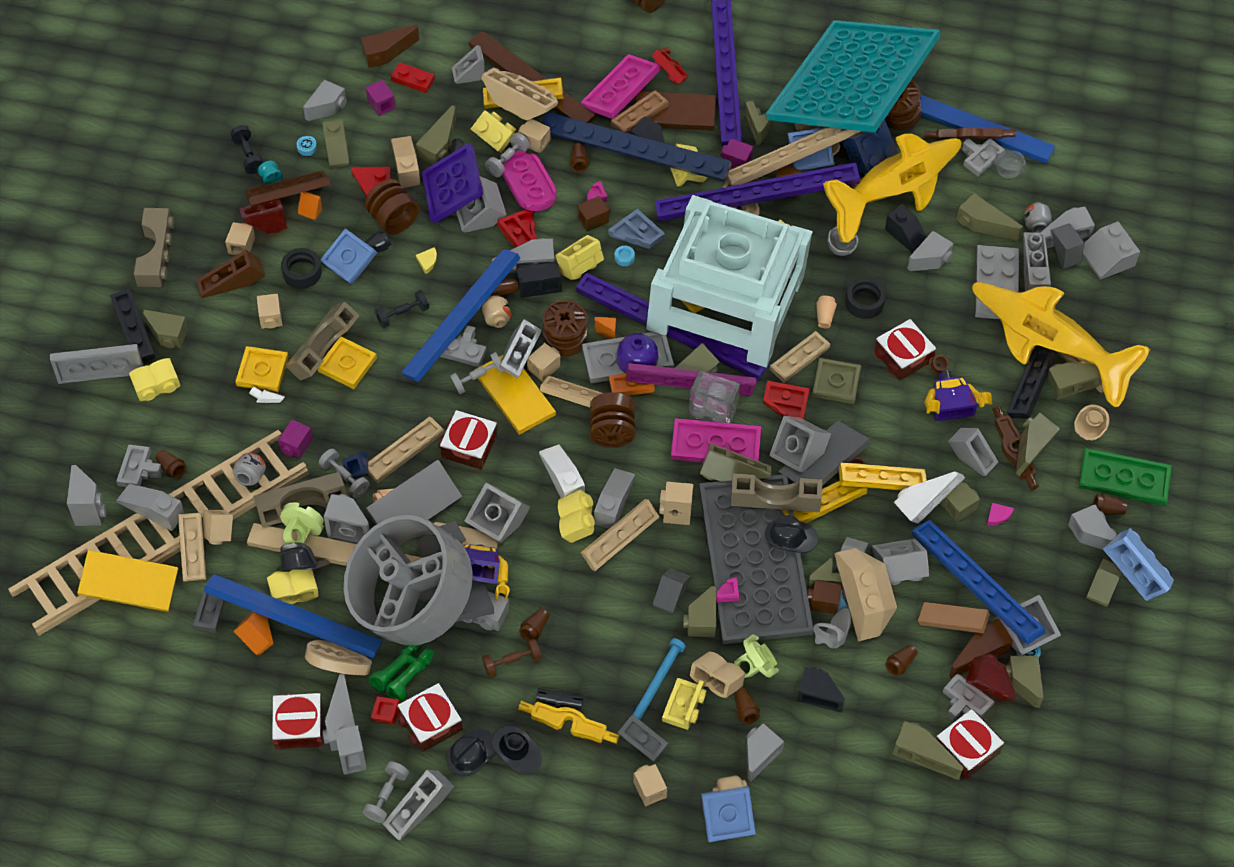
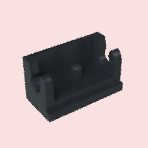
(539, 279)

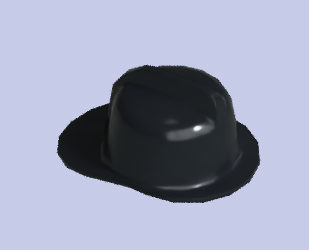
(791, 535)
(299, 557)
(517, 749)
(470, 752)

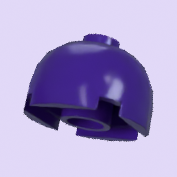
(637, 349)

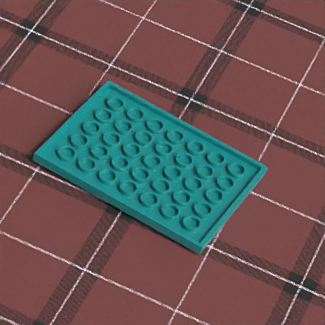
(853, 75)

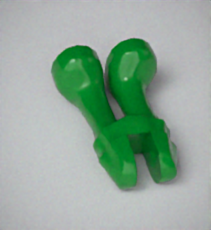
(381, 679)

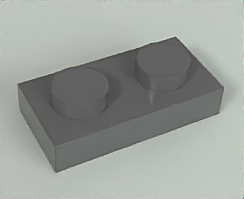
(209, 613)
(643, 738)

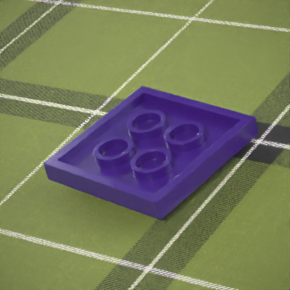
(452, 183)

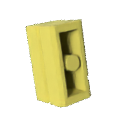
(579, 257)

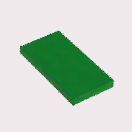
(1125, 476)

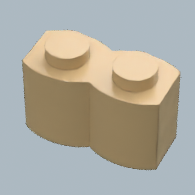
(717, 674)

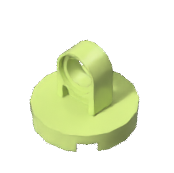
(301, 521)
(758, 657)

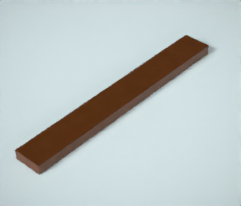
(511, 63)

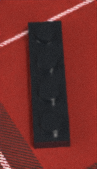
(132, 323)
(1031, 383)

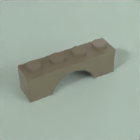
(151, 268)
(332, 326)
(309, 492)
(798, 496)

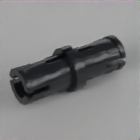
(559, 698)

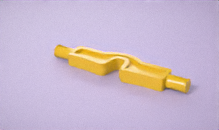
(556, 718)

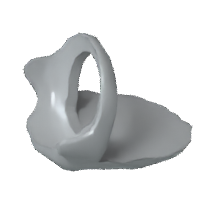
(836, 631)

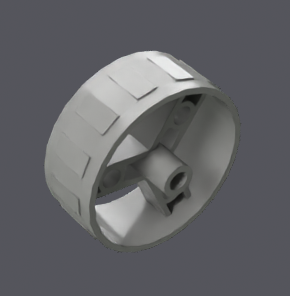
(381, 554)

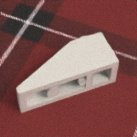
(562, 471)
(922, 498)

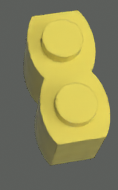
(154, 379)
(576, 516)
(293, 586)

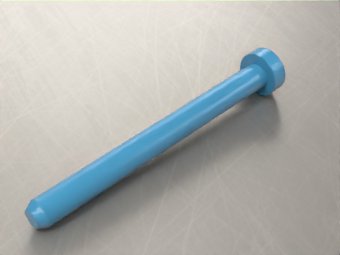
(676, 647)

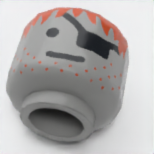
(1037, 217)
(249, 469)

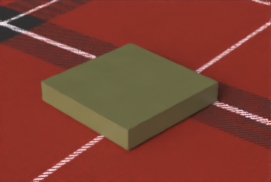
(836, 381)

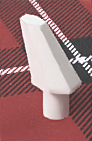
(266, 396)

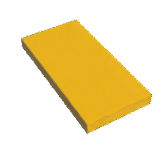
(517, 398)
(128, 581)

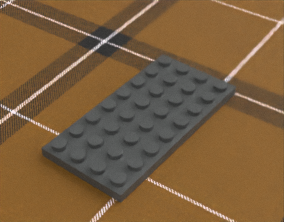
(769, 579)

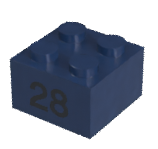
(870, 148)

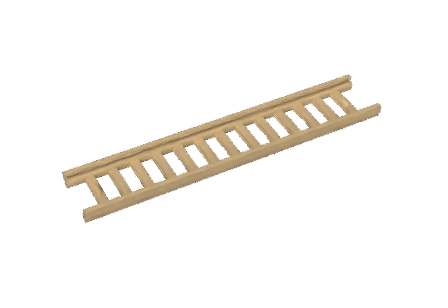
(172, 545)

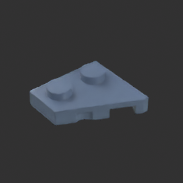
(637, 230)

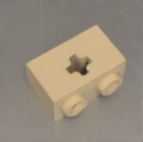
(676, 503)

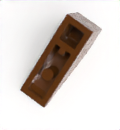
(386, 46)
(234, 274)
(993, 641)

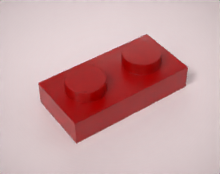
(412, 77)

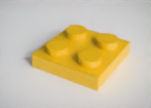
(347, 362)
(262, 369)

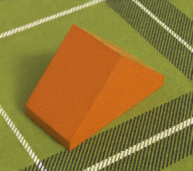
(255, 632)

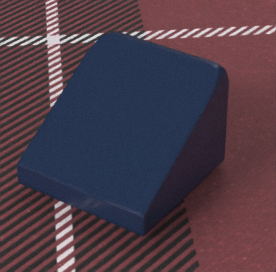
(356, 464)

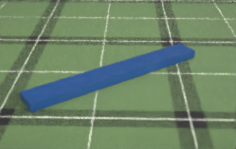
(959, 119)
(460, 315)
(979, 582)
(293, 616)

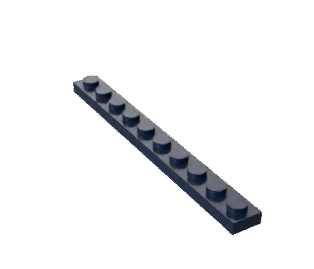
(637, 147)

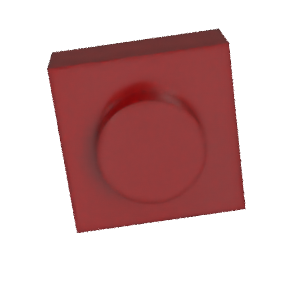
(385, 710)

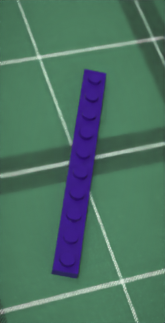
(726, 71)
(761, 190)
(638, 310)

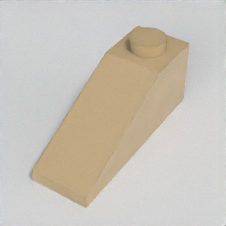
(406, 161)

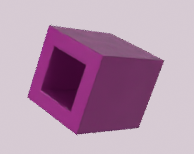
(380, 97)
(737, 153)
(295, 439)

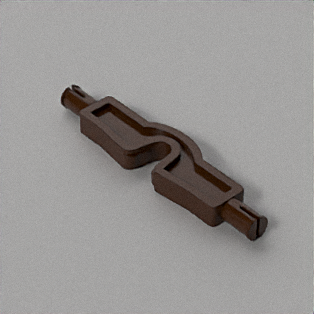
(977, 133)
(1011, 437)

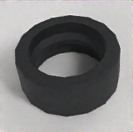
(300, 255)
(867, 285)

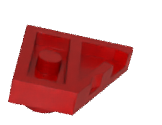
(673, 67)
(370, 177)
(518, 227)
(786, 399)

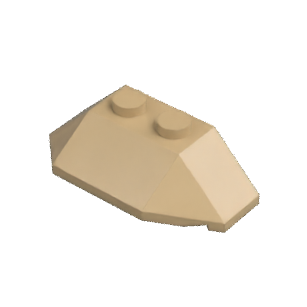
(518, 94)
(866, 591)

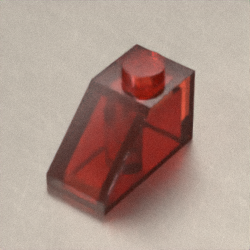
(265, 216)
(991, 678)

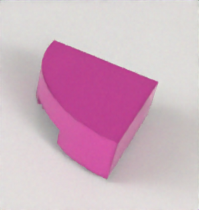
(597, 190)
(999, 514)
(728, 591)

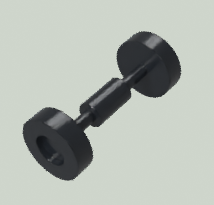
(240, 135)
(421, 301)

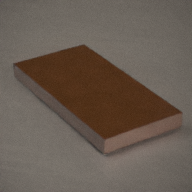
(685, 111)
(287, 187)

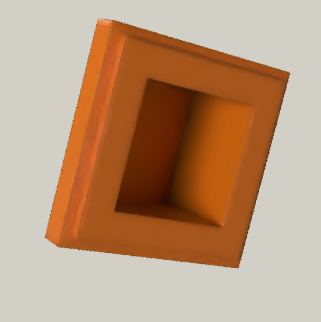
(309, 205)
(605, 327)

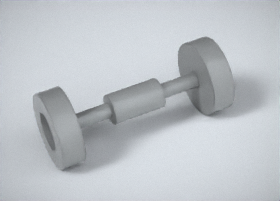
(495, 166)
(476, 373)
(358, 487)
(374, 812)

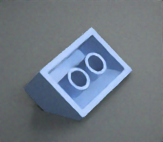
(1139, 564)

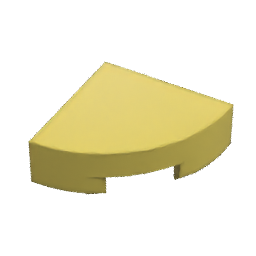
(427, 259)

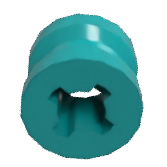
(270, 172)

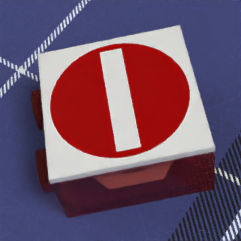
(904, 349)
(468, 439)
(429, 718)
(297, 721)
(971, 743)

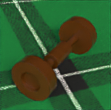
(510, 658)

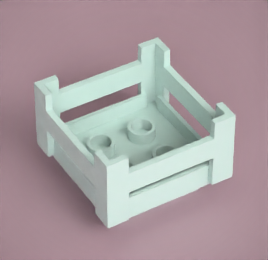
(733, 267)

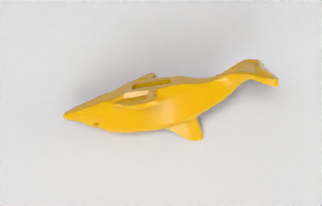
(910, 170)
(1033, 321)

